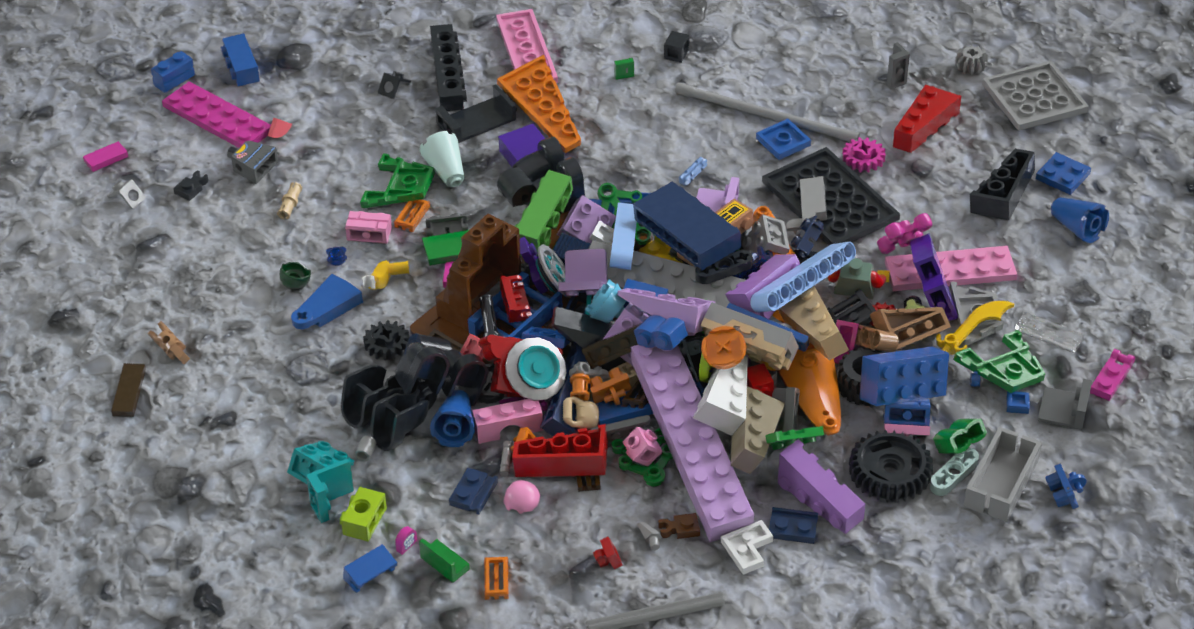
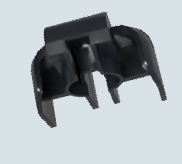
(524, 178)
(440, 367)
(386, 407)

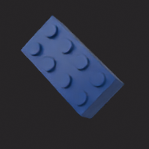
(904, 376)

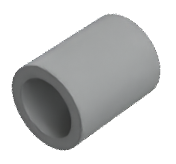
(365, 448)

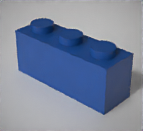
(240, 60)

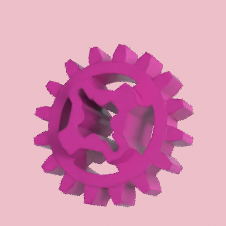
(864, 155)

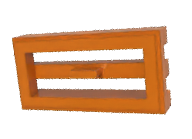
(415, 215)
(496, 592)

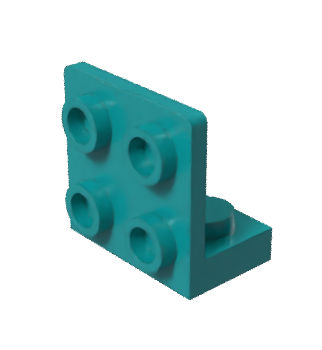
(313, 458)
(328, 485)

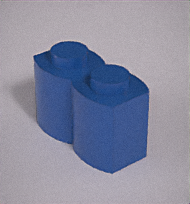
(660, 332)

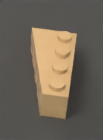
(810, 317)

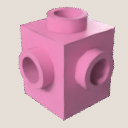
(642, 446)

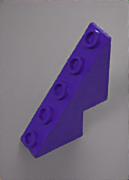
(932, 276)

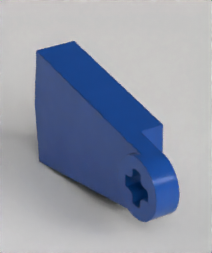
(327, 303)

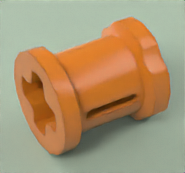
(580, 386)

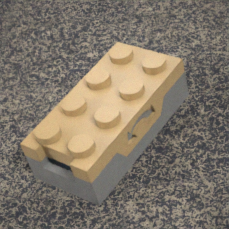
(762, 339)

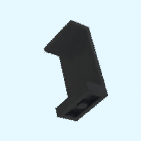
(479, 117)

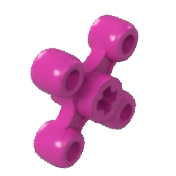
(903, 233)

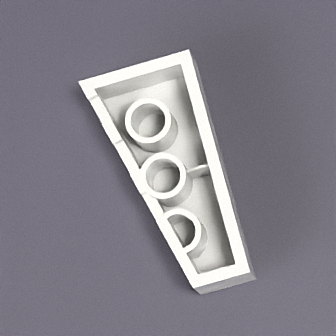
(725, 399)

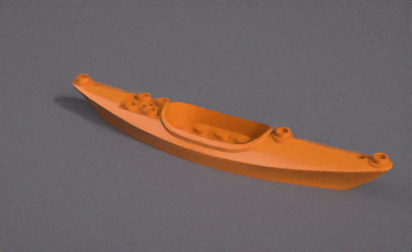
(811, 374)

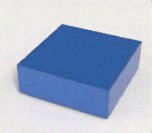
(1017, 402)

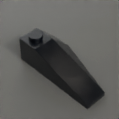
(583, 330)

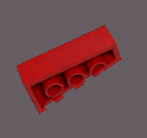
(923, 118)
(562, 454)

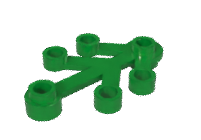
(613, 199)
(652, 474)

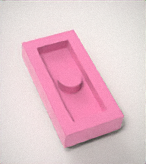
(908, 429)

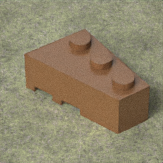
(911, 324)

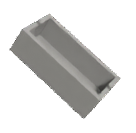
(1002, 474)

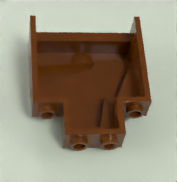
(486, 254)

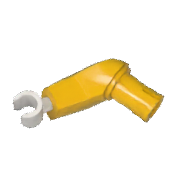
(382, 273)

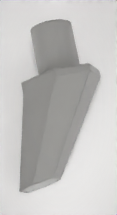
(650, 535)

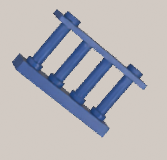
(537, 319)

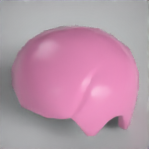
(521, 496)

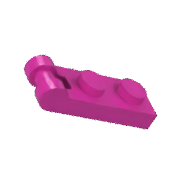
(1112, 375)

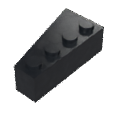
(1004, 188)

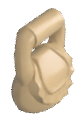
(586, 413)

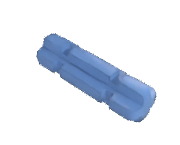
(692, 171)

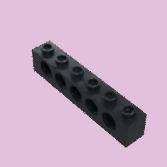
(448, 67)

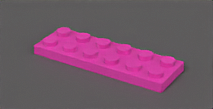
(216, 115)

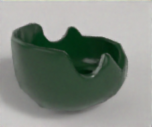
(294, 275)

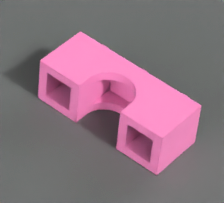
(492, 419)

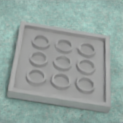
(1035, 95)

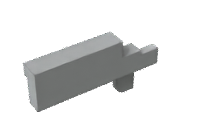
(812, 202)

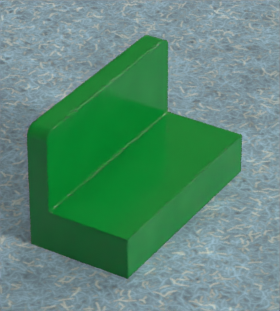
(443, 559)

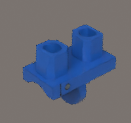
(1073, 483)

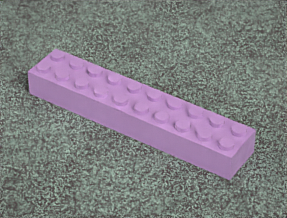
(693, 444)

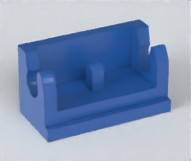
(368, 567)

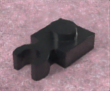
(189, 188)

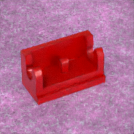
(514, 298)

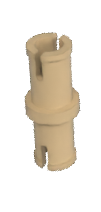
(289, 200)

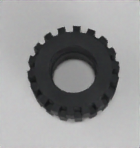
(850, 374)

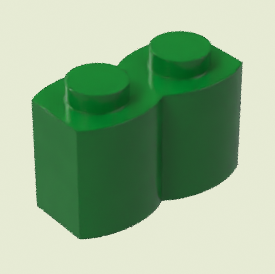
(960, 435)

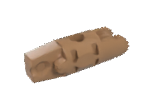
(169, 343)

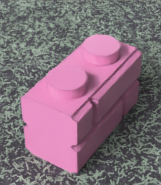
(368, 227)

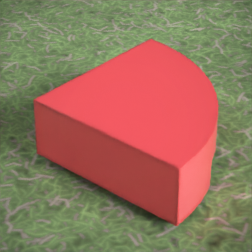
(278, 128)

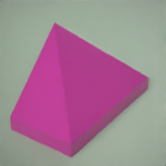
(848, 332)

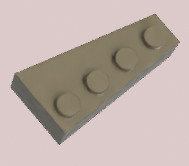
(749, 440)

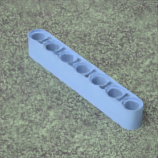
(623, 237)
(803, 277)

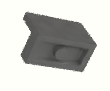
(898, 67)
(789, 415)

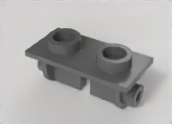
(455, 222)

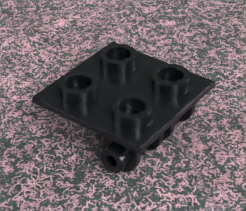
(691, 347)

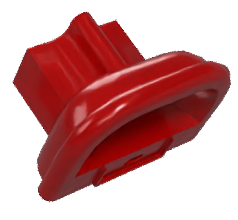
(495, 350)

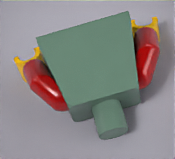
(858, 276)

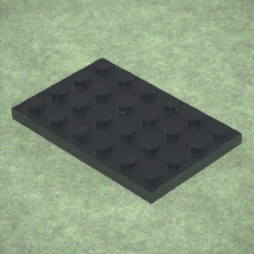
(851, 203)

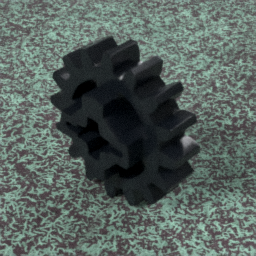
(386, 340)

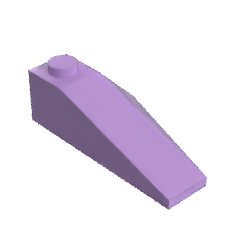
(689, 310)

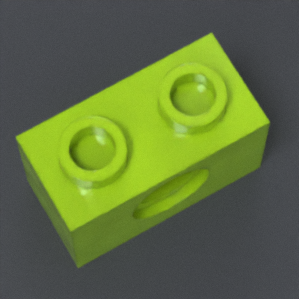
(363, 514)

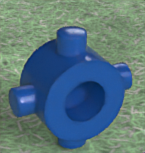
(974, 379)

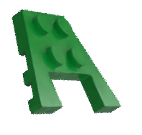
(407, 184)
(1010, 370)
(781, 439)

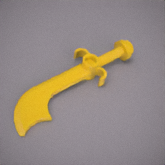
(987, 311)

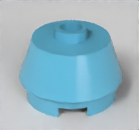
(606, 303)

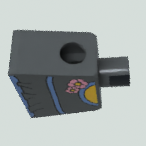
(253, 160)

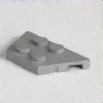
(966, 302)

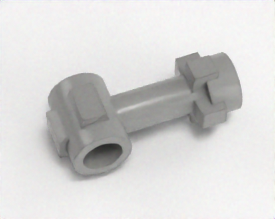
(584, 368)

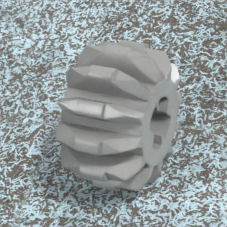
(971, 59)

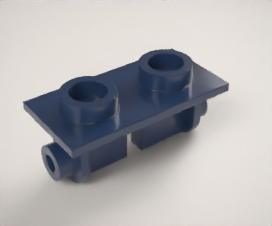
(809, 229)

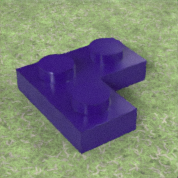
(529, 254)

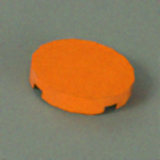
(723, 347)

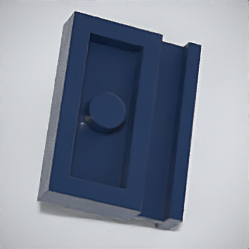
(473, 491)
(793, 525)

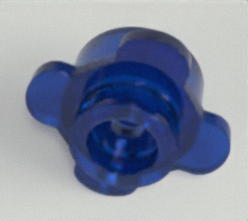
(336, 255)

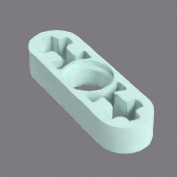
(953, 480)

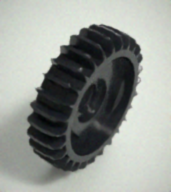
(893, 450)

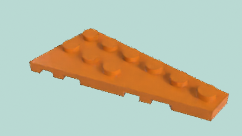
(540, 98)

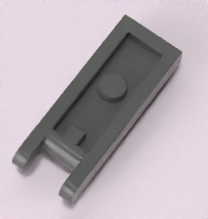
(622, 429)

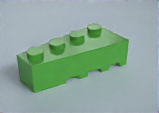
(544, 209)

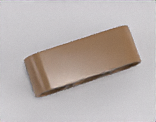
(876, 339)

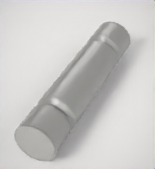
(506, 456)

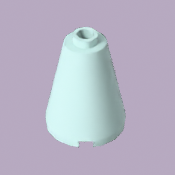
(444, 155)

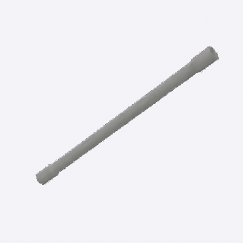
(692, 92)

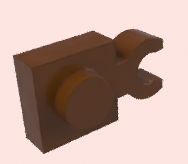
(682, 525)

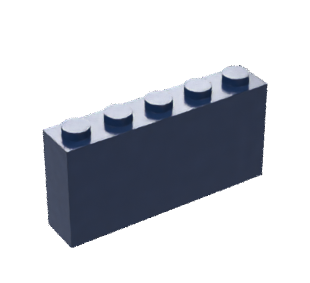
(687, 225)

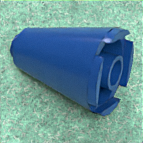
(1081, 217)
(453, 420)

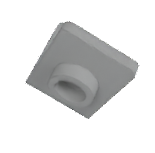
(123, 189)

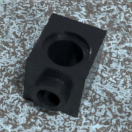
(676, 46)

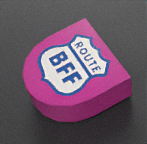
(405, 539)

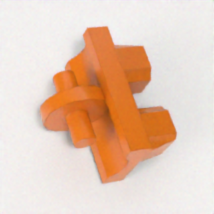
(611, 389)

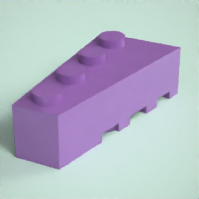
(768, 272)
(819, 488)

